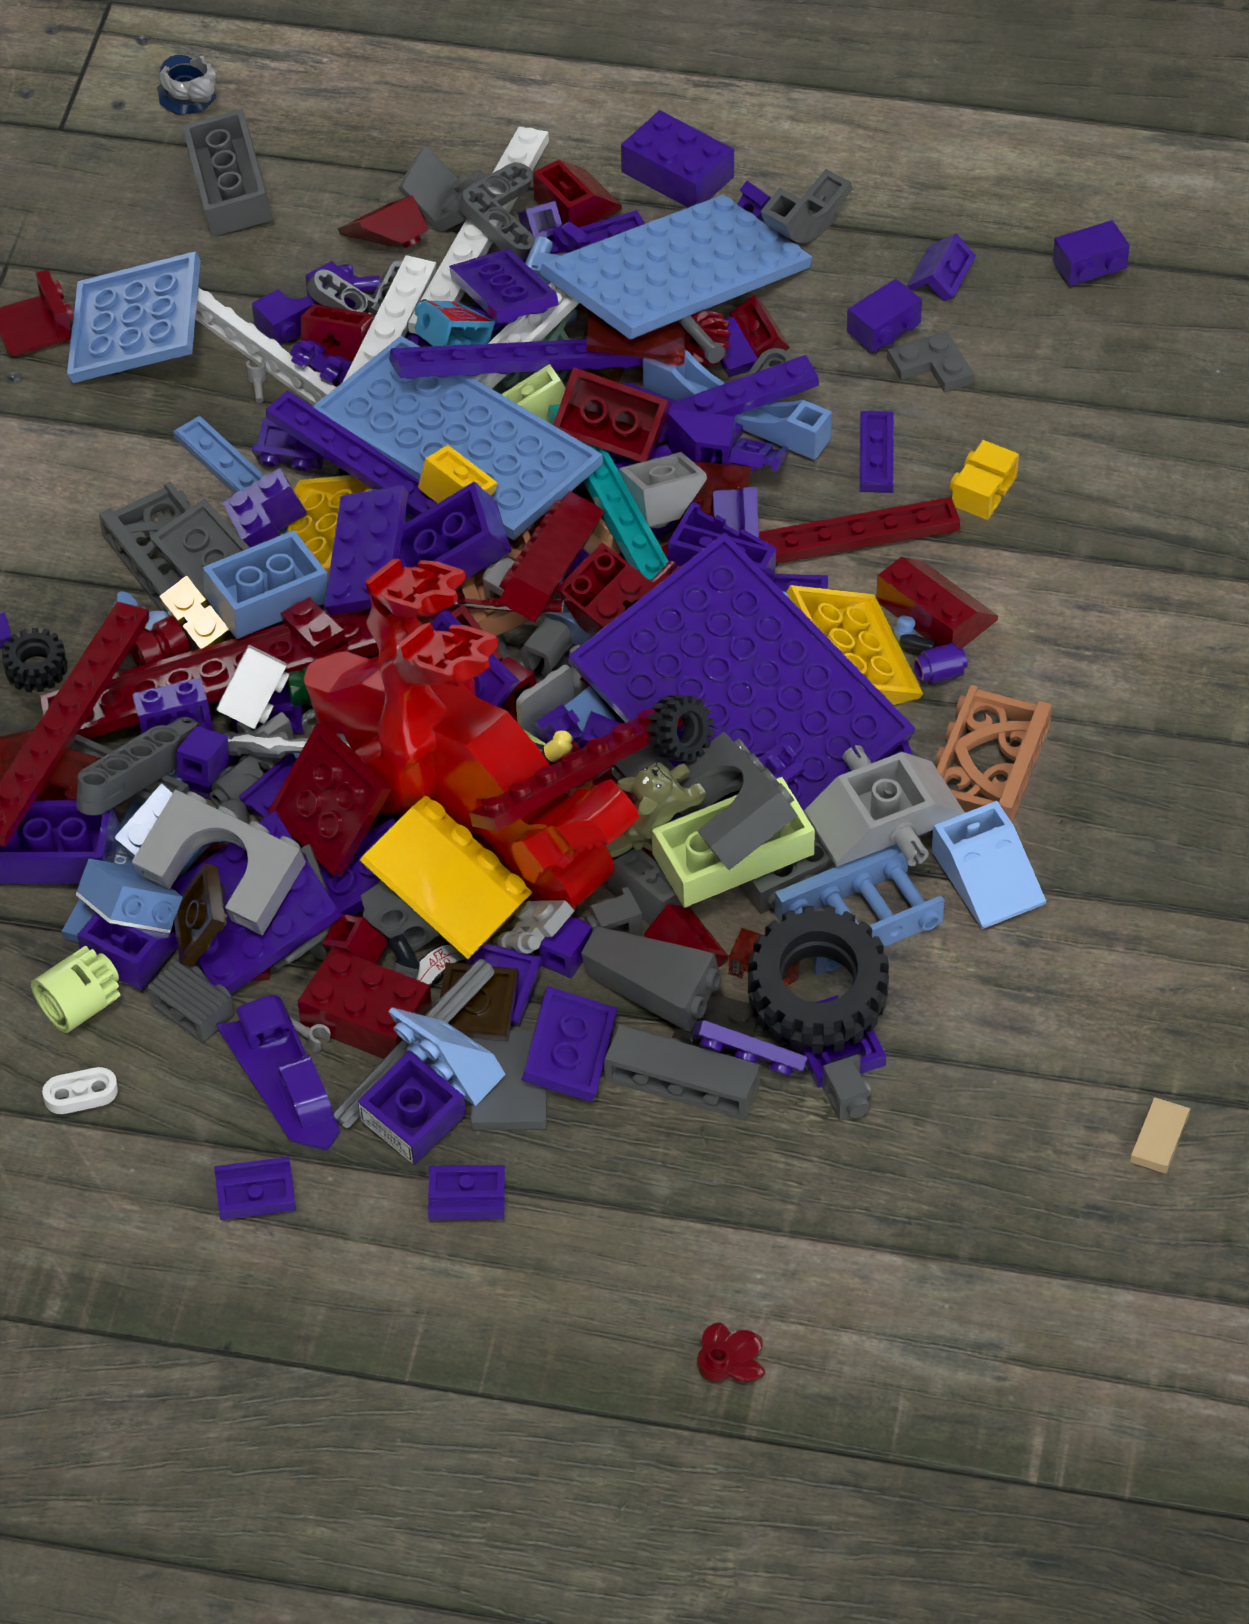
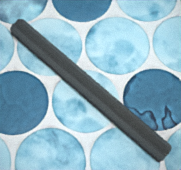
(443, 1010)

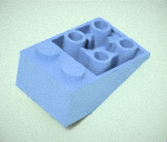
(987, 864)
(449, 1053)

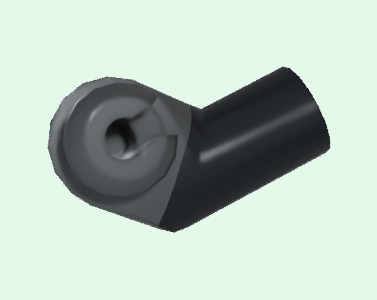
(406, 960)

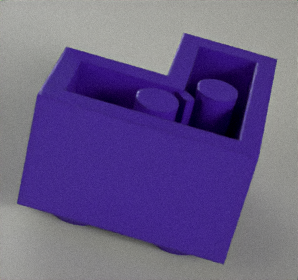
(264, 508)

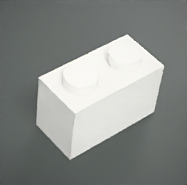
(252, 687)

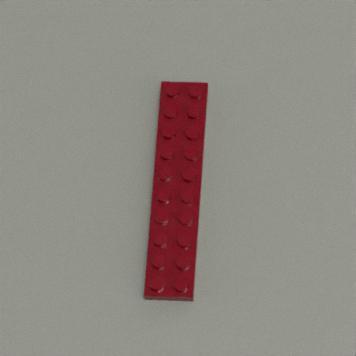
(215, 669)

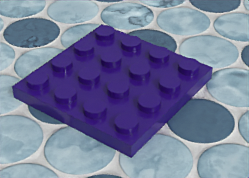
(242, 954)

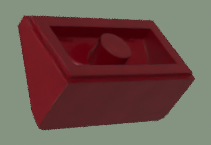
(758, 326)

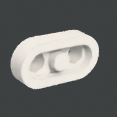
(80, 1090)

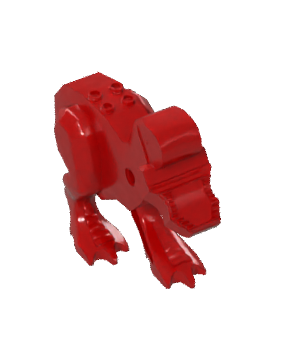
(430, 736)

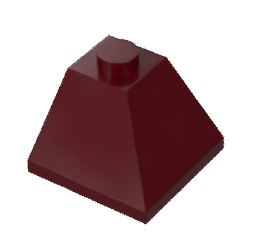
(389, 225)

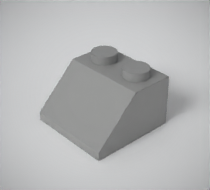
(663, 487)

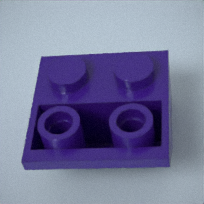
(701, 435)
(132, 950)

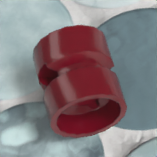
(162, 642)

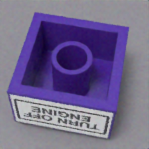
(411, 1107)

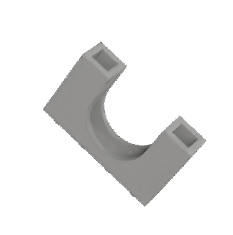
(191, 823)

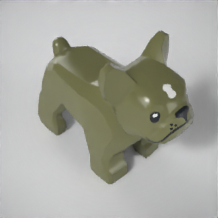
(659, 796)

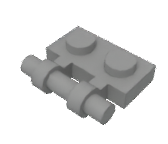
(534, 923)

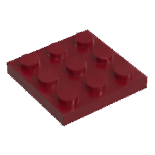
(330, 799)

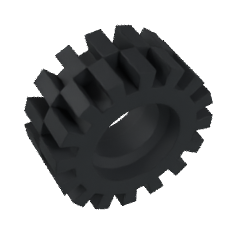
(34, 674)
(665, 728)

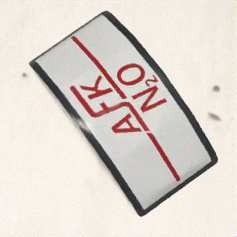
(434, 962)

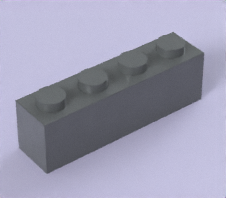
(682, 1072)

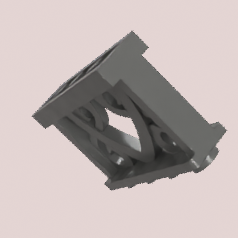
(123, 535)

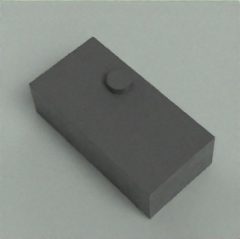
(227, 173)

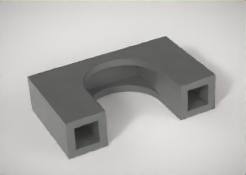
(754, 814)

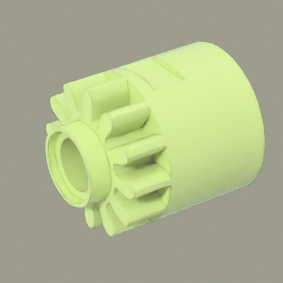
(76, 988)

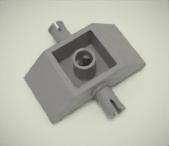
(881, 807)

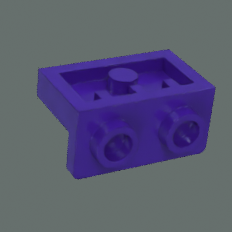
(171, 702)

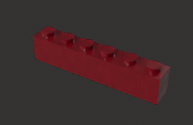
(549, 555)

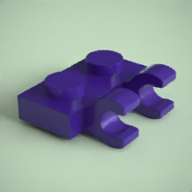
(313, 354)

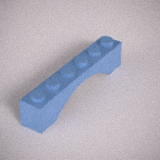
(794, 424)

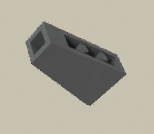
(654, 973)

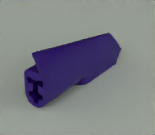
(281, 1071)

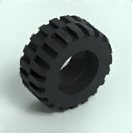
(825, 936)

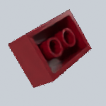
(355, 1000)

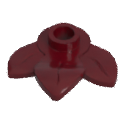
(729, 1354)

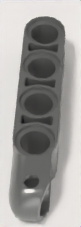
(131, 767)

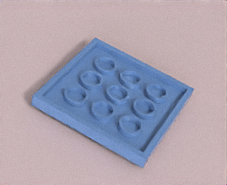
(134, 317)

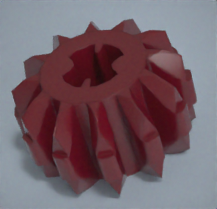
(715, 328)

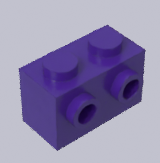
(1091, 253)
(884, 315)

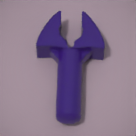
(568, 237)

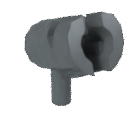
(238, 779)

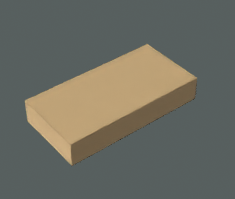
(1160, 1135)

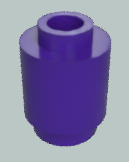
(940, 664)

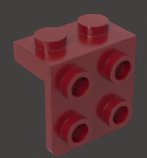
(36, 320)

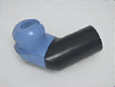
(908, 637)

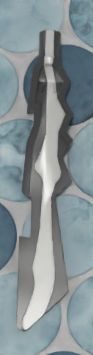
(265, 745)

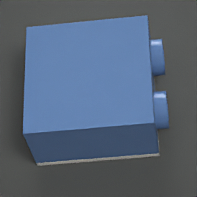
(126, 897)

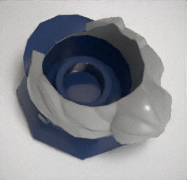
(186, 84)

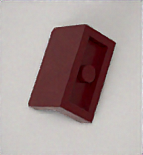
(684, 928)

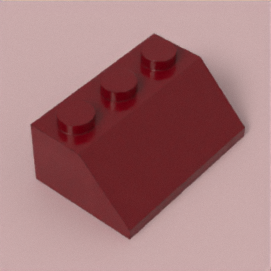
(611, 415)
(934, 602)

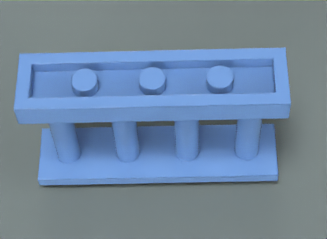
(860, 877)

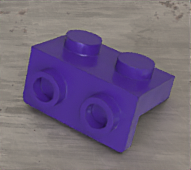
(278, 447)

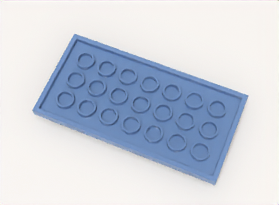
(675, 266)
(423, 414)

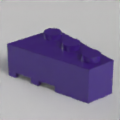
(700, 529)

